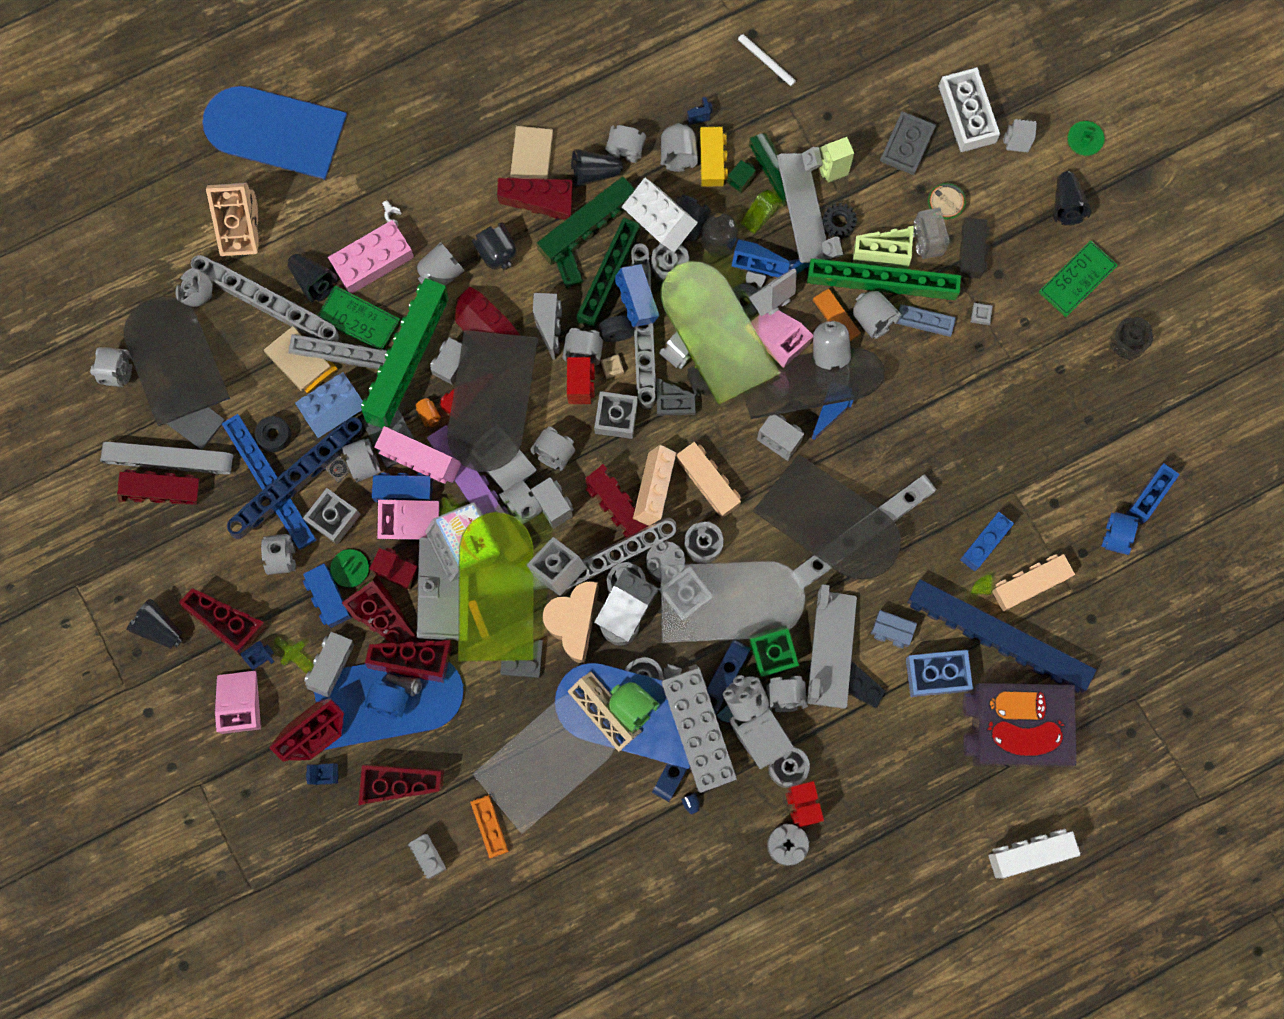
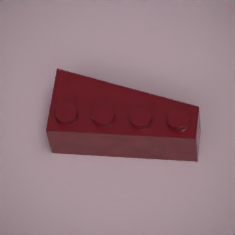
(541, 196)
(157, 487)
(614, 501)
(226, 623)
(418, 660)
(395, 782)

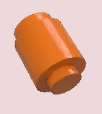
(428, 413)

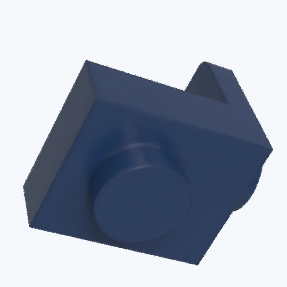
(257, 655)
(322, 774)

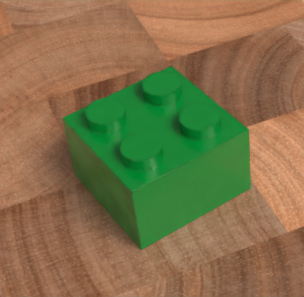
(773, 650)

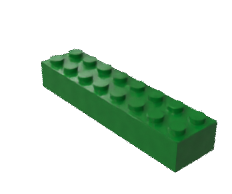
(405, 354)

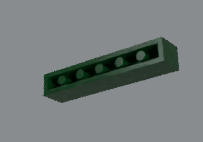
(585, 222)
(605, 278)

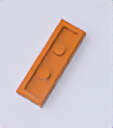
(834, 312)
(489, 826)

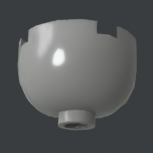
(195, 288)

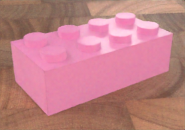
(371, 257)
(411, 452)

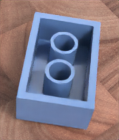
(330, 404)
(939, 673)

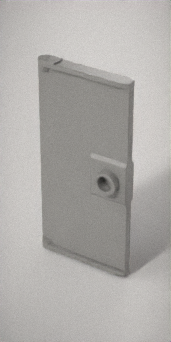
(436, 597)

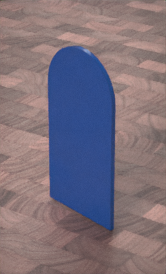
(273, 129)
(425, 711)
(659, 734)

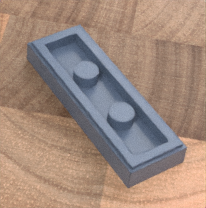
(926, 320)

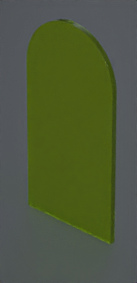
(715, 330)
(495, 590)

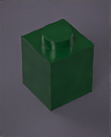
(741, 176)

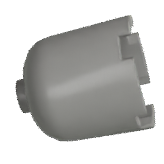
(678, 148)
(439, 266)
(875, 313)
(831, 345)

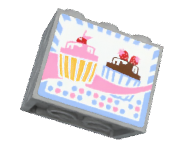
(445, 535)

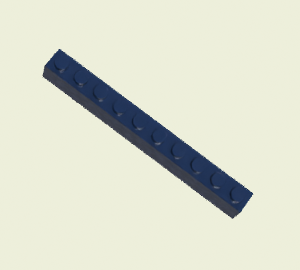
(1001, 636)

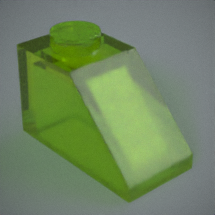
(760, 211)

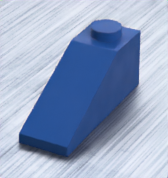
(759, 259)
(829, 415)

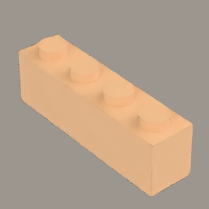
(708, 480)
(654, 485)
(1033, 582)

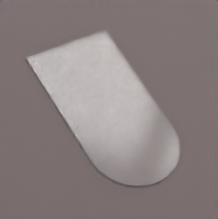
(728, 600)
(545, 762)

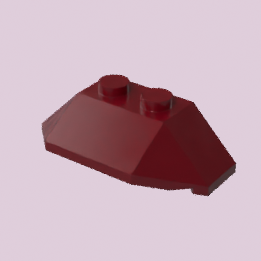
(478, 314)
(309, 732)

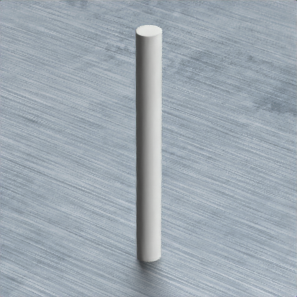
(767, 60)

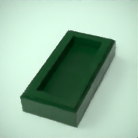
(569, 270)

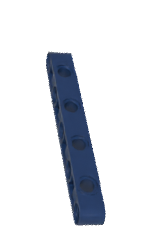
(284, 488)
(736, 656)

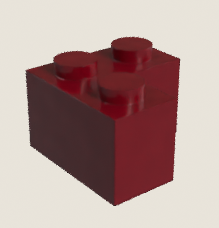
(393, 569)

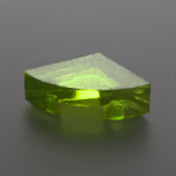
(982, 586)

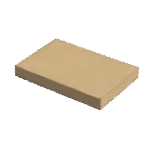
(531, 153)
(297, 368)

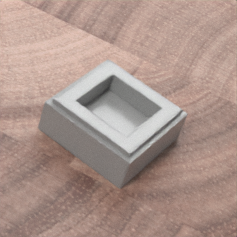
(981, 313)

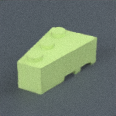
(836, 159)
(885, 249)

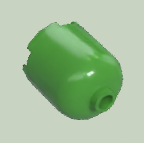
(632, 705)

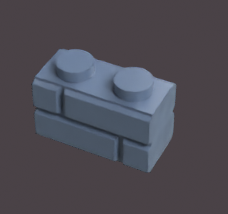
(893, 629)

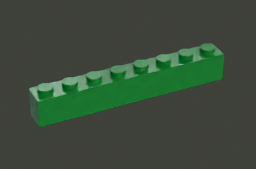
(883, 279)

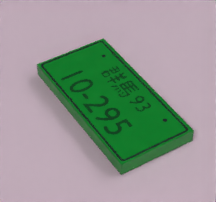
(1078, 278)
(359, 318)

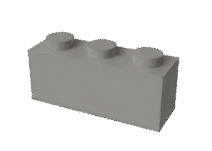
(329, 664)

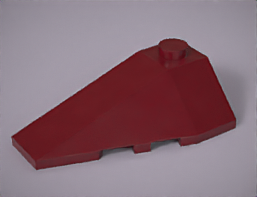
(378, 610)

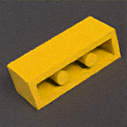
(712, 156)

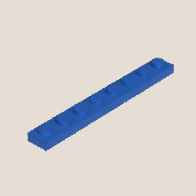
(264, 476)

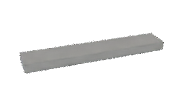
(336, 351)

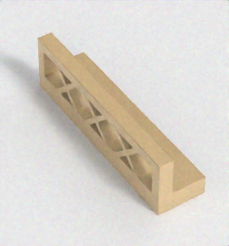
(597, 694)

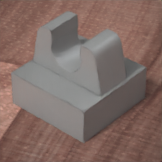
(755, 277)

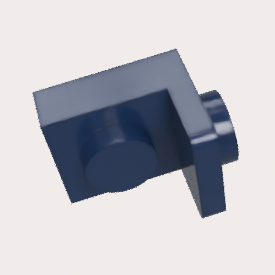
(698, 114)

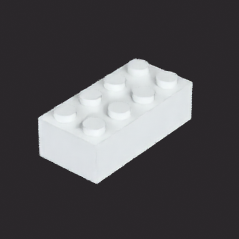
(969, 109)
(659, 215)
(1032, 855)

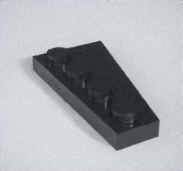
(863, 687)

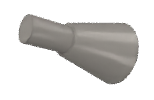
(411, 684)

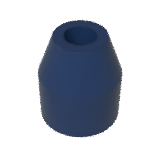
(691, 803)

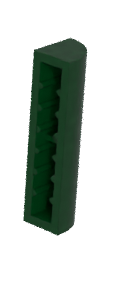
(767, 158)

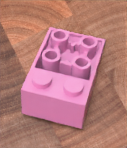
(782, 336)
(405, 518)
(237, 703)

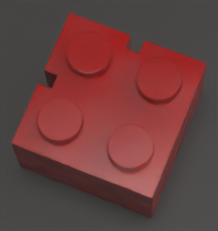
(579, 376)
(804, 805)

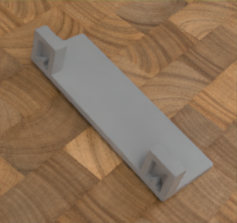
(804, 206)
(832, 649)
(698, 729)

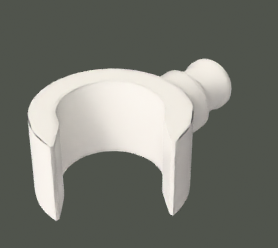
(389, 210)

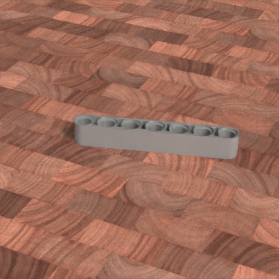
(166, 458)
(625, 551)

